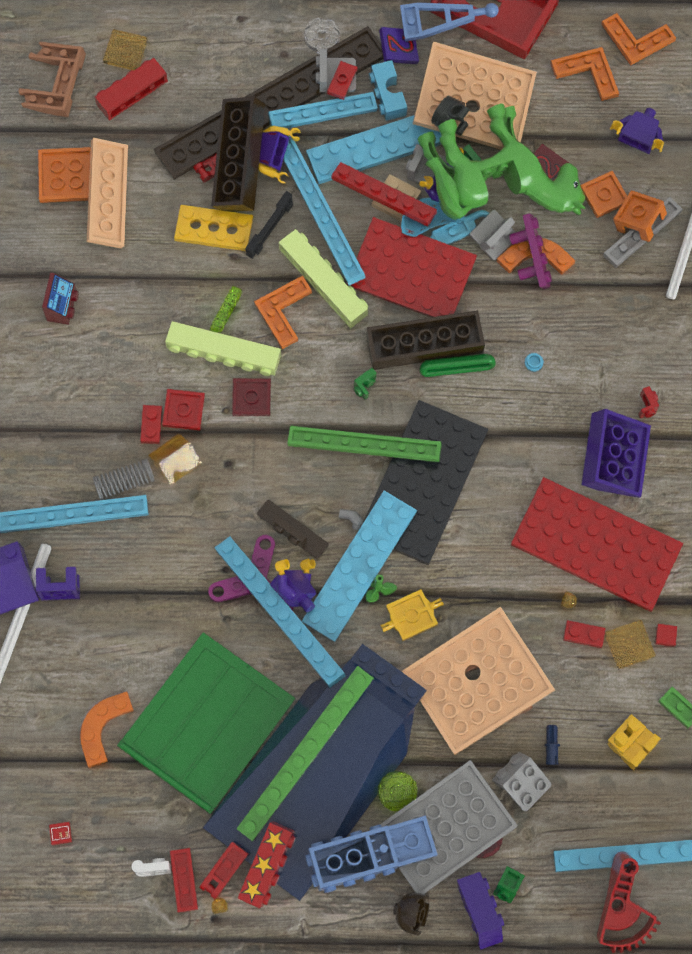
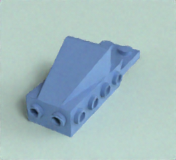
(369, 853)

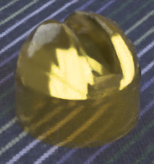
(569, 600)
(219, 905)

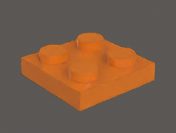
(604, 194)

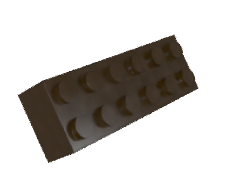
(238, 154)
(425, 340)

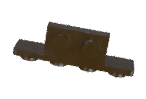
(292, 529)

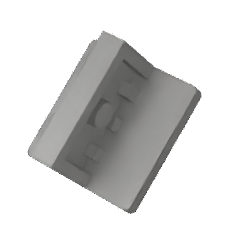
(493, 234)

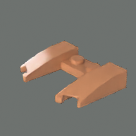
(59, 101)

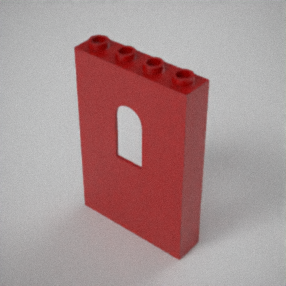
(514, 26)

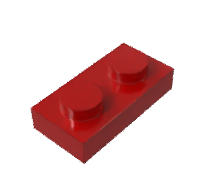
(151, 424)
(584, 634)

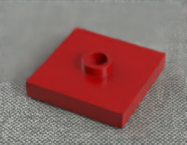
(183, 409)

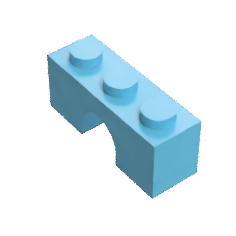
(391, 104)

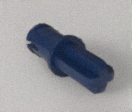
(552, 745)

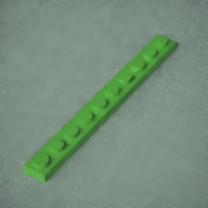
(305, 753)

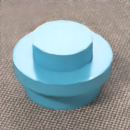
(533, 362)

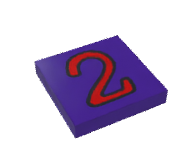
(396, 48)

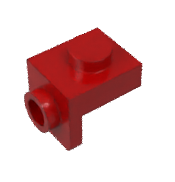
(650, 400)

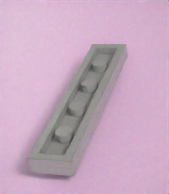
(632, 241)

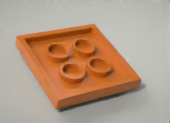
(64, 174)

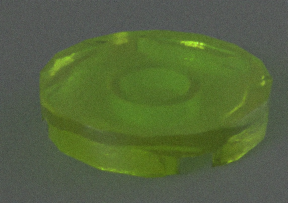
(397, 790)

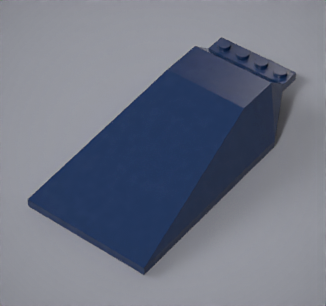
(340, 778)

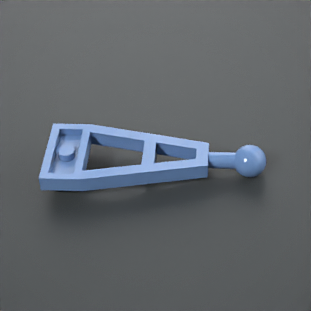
(412, 23)

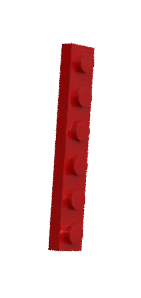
(384, 194)

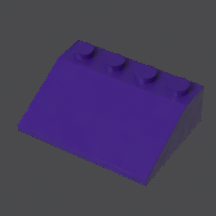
(616, 454)
(15, 579)

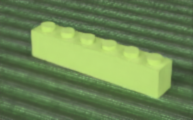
(323, 278)
(223, 348)

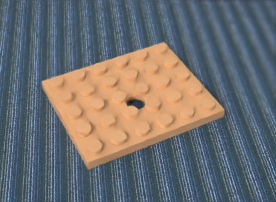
(478, 80)
(506, 686)

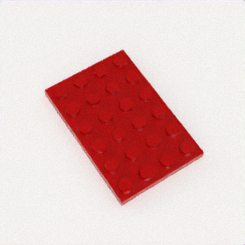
(413, 270)

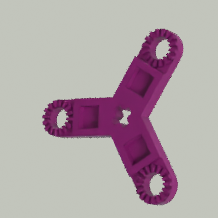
(233, 586)

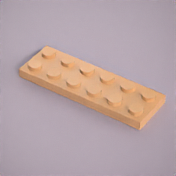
(107, 193)

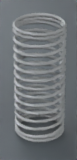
(98, 484)

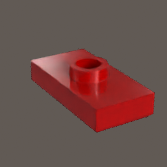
(342, 80)

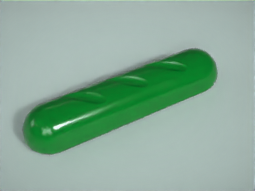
(457, 365)

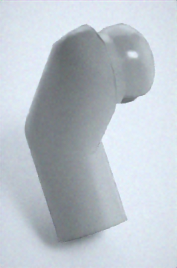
(353, 516)

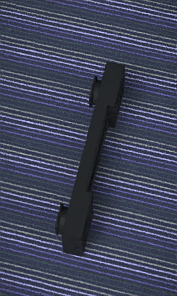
(256, 243)

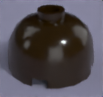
(412, 912)

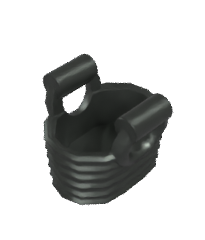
(451, 109)

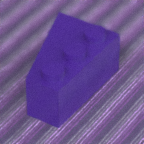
(481, 909)

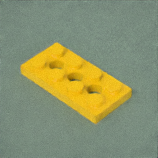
(208, 217)

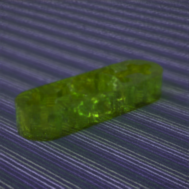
(226, 309)

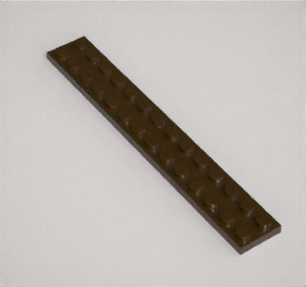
(286, 91)

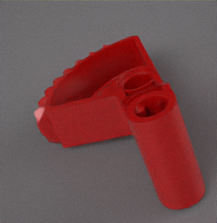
(620, 886)

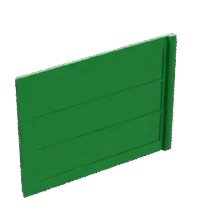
(206, 723)

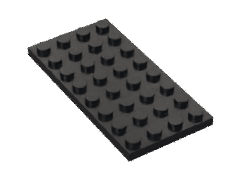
(430, 485)

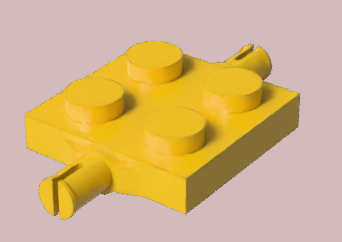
(412, 615)

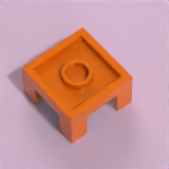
(639, 214)

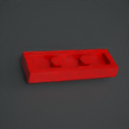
(183, 880)

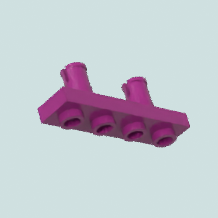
(539, 258)

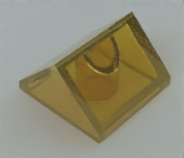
(175, 458)

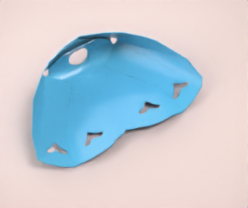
(412, 225)

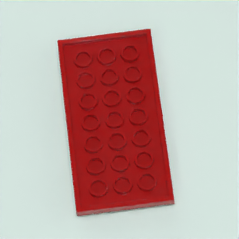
(597, 544)

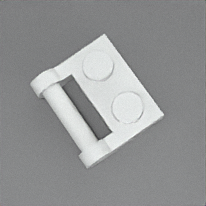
(158, 867)

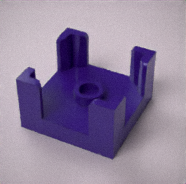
(58, 590)

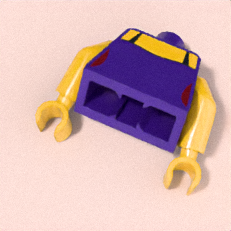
(273, 150)

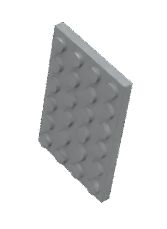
(463, 823)

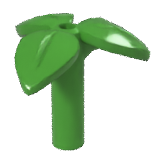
(386, 589)

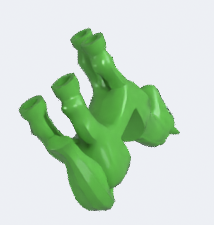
(465, 186)

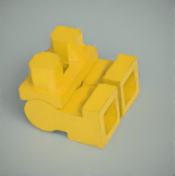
(633, 742)

